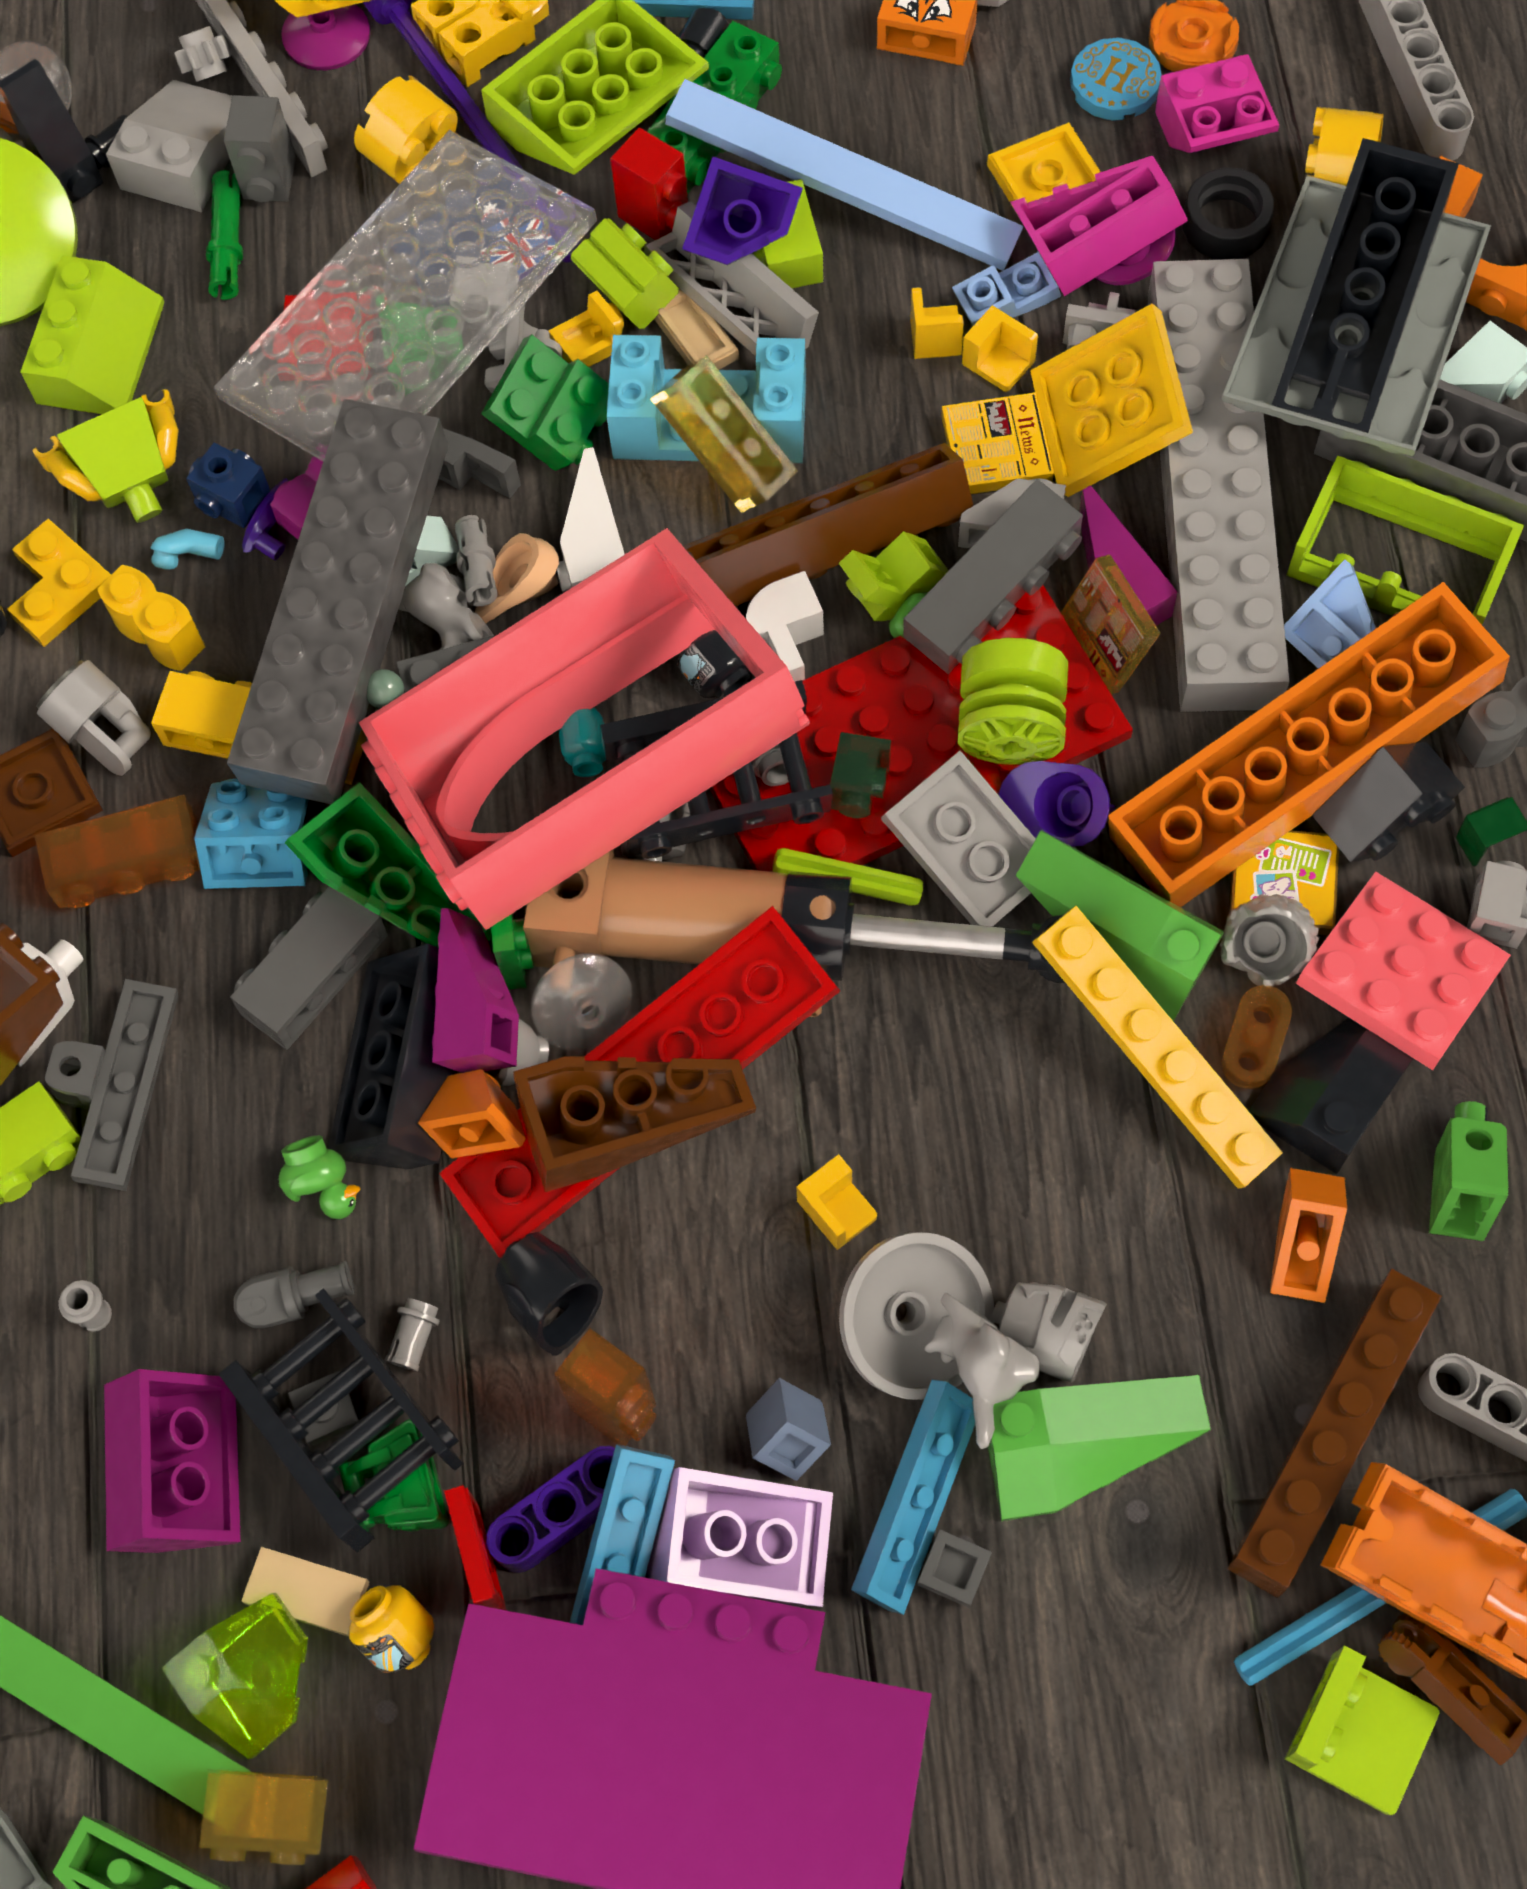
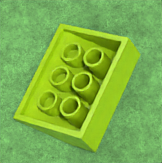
(589, 84)

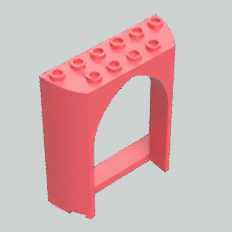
(474, 719)

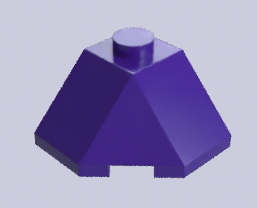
(739, 212)

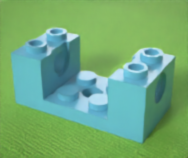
(771, 393)

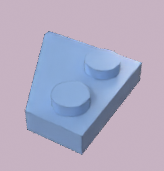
(1331, 618)

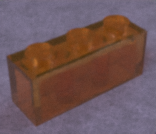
(119, 852)
(607, 1389)

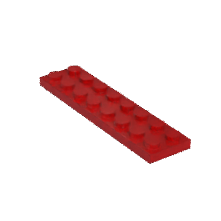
(722, 1009)

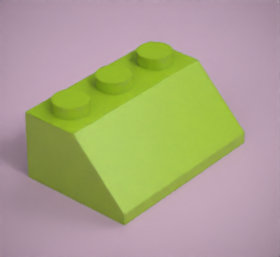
(91, 337)

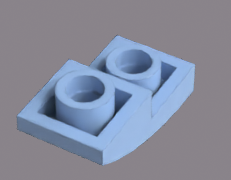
(1011, 291)

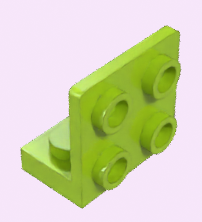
(1362, 1733)

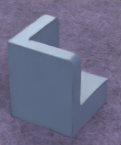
(787, 1429)

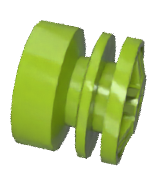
(1013, 701)

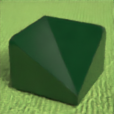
(1489, 827)

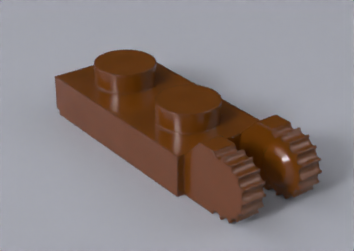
(1455, 1686)

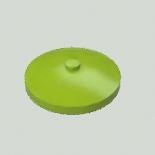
(34, 231)

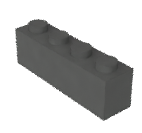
(994, 576)

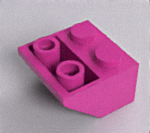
(1213, 105)

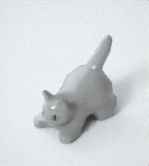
(441, 603)
(987, 1361)

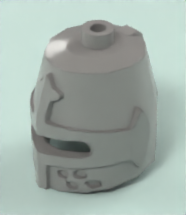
(1050, 1324)

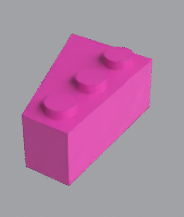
(1101, 222)

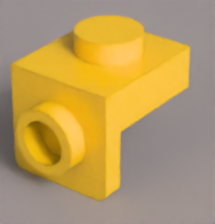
(589, 333)

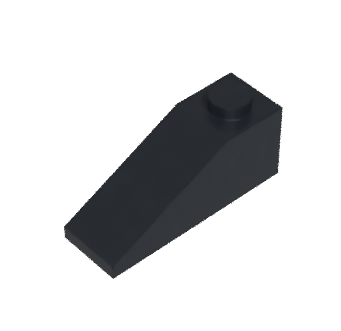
(49, 129)

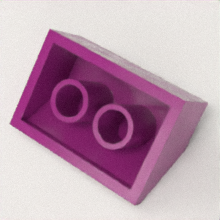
(170, 1462)

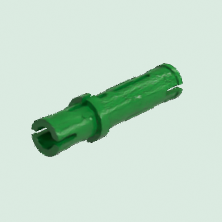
(224, 248)

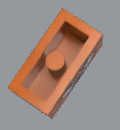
(927, 28)

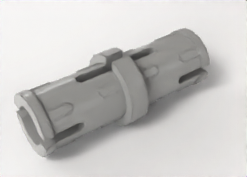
(475, 560)

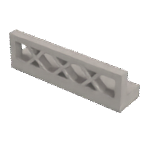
(743, 284)

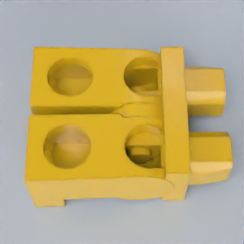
(477, 31)

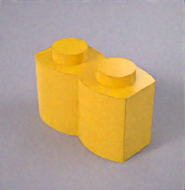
(151, 617)

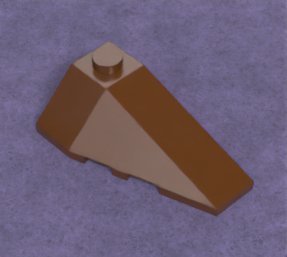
(611, 1113)

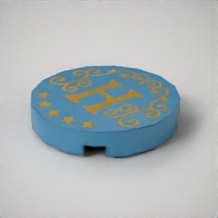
(1115, 78)

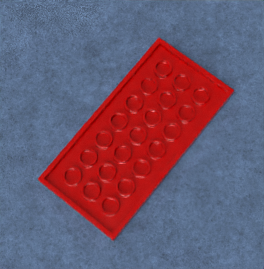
(916, 705)

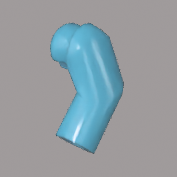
(185, 541)

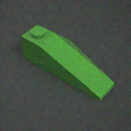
(1149, 934)

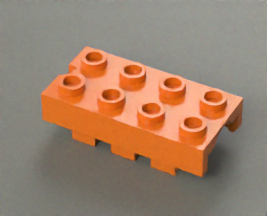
(1437, 1565)

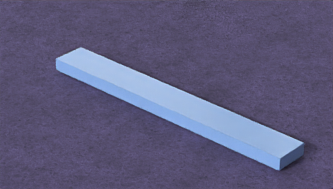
(843, 174)

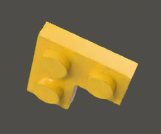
(65, 586)

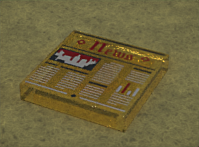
(1110, 623)

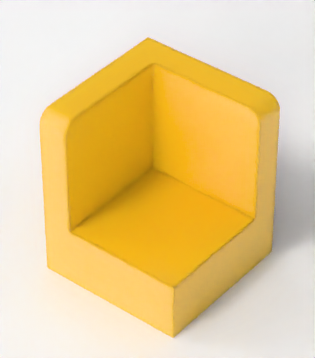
(935, 329)
(999, 349)
(835, 1202)

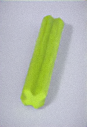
(865, 879)

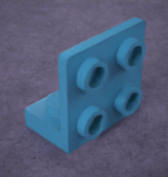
(245, 837)

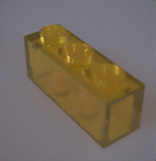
(724, 434)

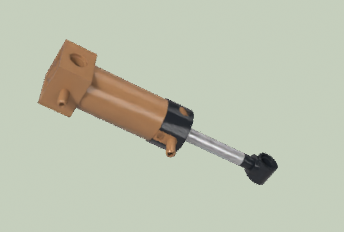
(695, 909)

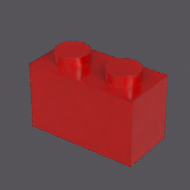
(649, 183)

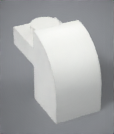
(786, 616)

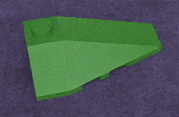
(1080, 1438)

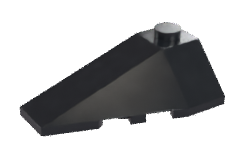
(1331, 1092)

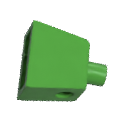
(1469, 1174)

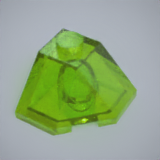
(244, 1675)

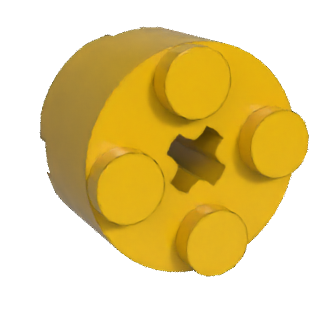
(403, 126)
(1340, 138)

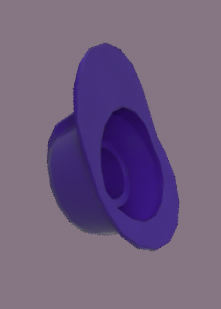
(1058, 799)

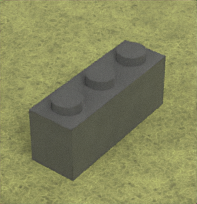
(308, 966)

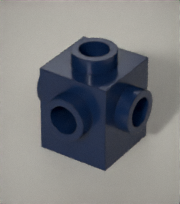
(227, 484)

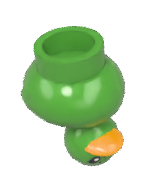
(313, 1169)

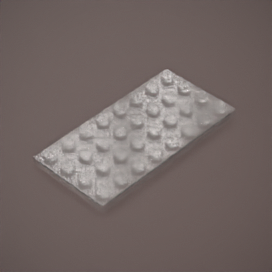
(409, 295)

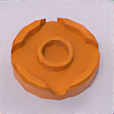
(1192, 34)

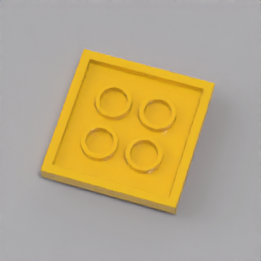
(1111, 400)

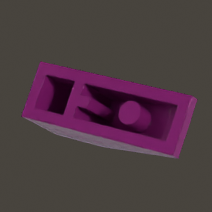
(1106, 535)

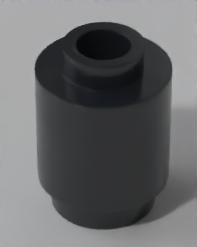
(703, 29)

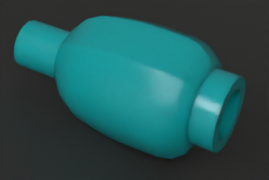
(582, 742)

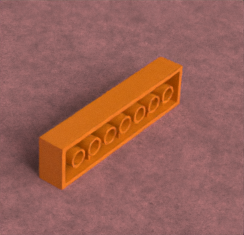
(1307, 746)

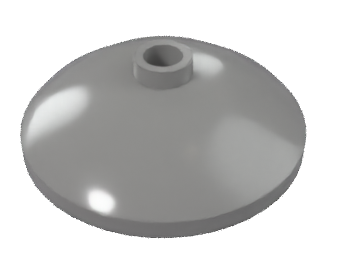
(915, 1272)

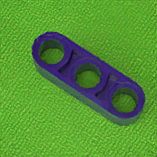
(531, 1513)

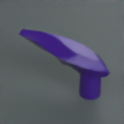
(257, 534)

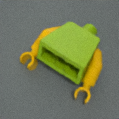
(118, 455)

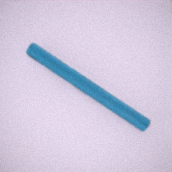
(1347, 1607)

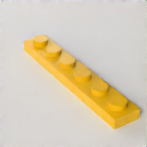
(1157, 1047)

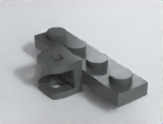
(114, 1082)

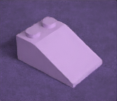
(743, 1537)

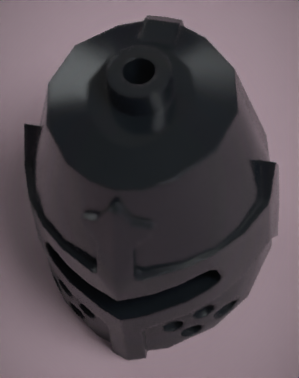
(542, 1276)

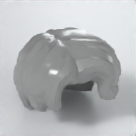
(1269, 939)

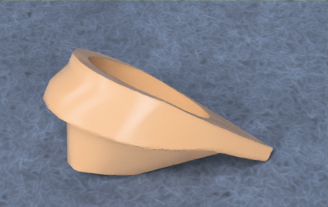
(521, 573)

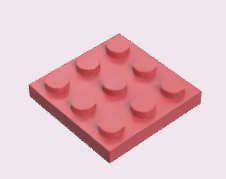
(1403, 970)

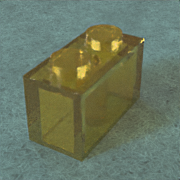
(262, 1814)

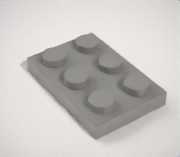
(965, 840)

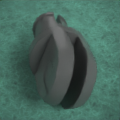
(287, 1294)

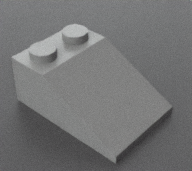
(173, 145)

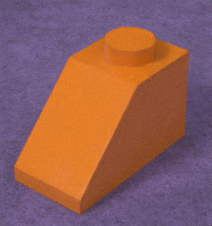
(472, 1116)
(1308, 1234)

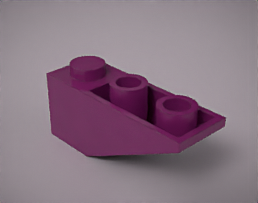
(473, 1006)

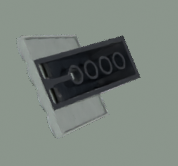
(1362, 302)

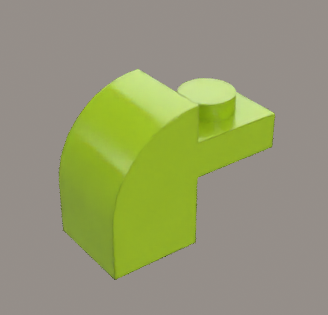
(897, 572)

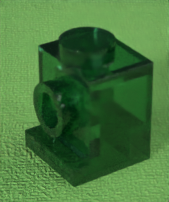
(859, 773)

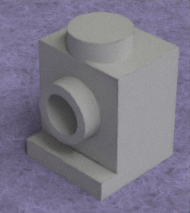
(1500, 904)

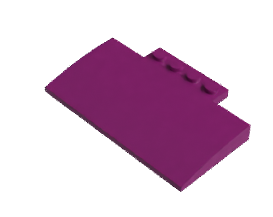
(670, 1748)

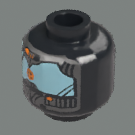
(712, 666)

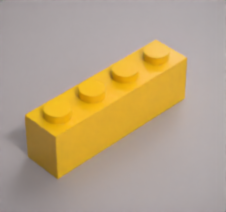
(205, 715)

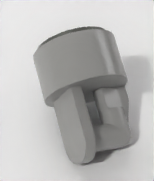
(78, 702)

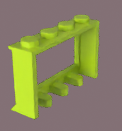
(1411, 507)

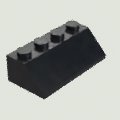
(391, 1066)

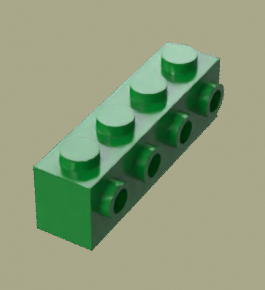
(739, 68)

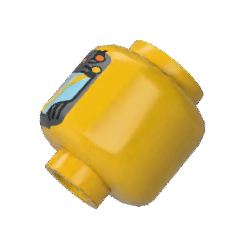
(391, 1628)

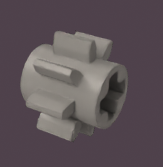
(202, 53)

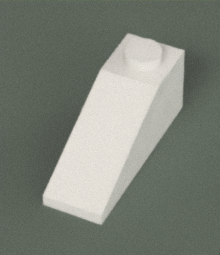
(589, 531)

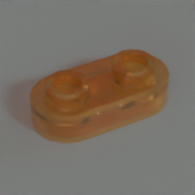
(1255, 1039)

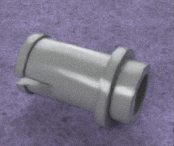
(84, 1305)
(412, 1334)

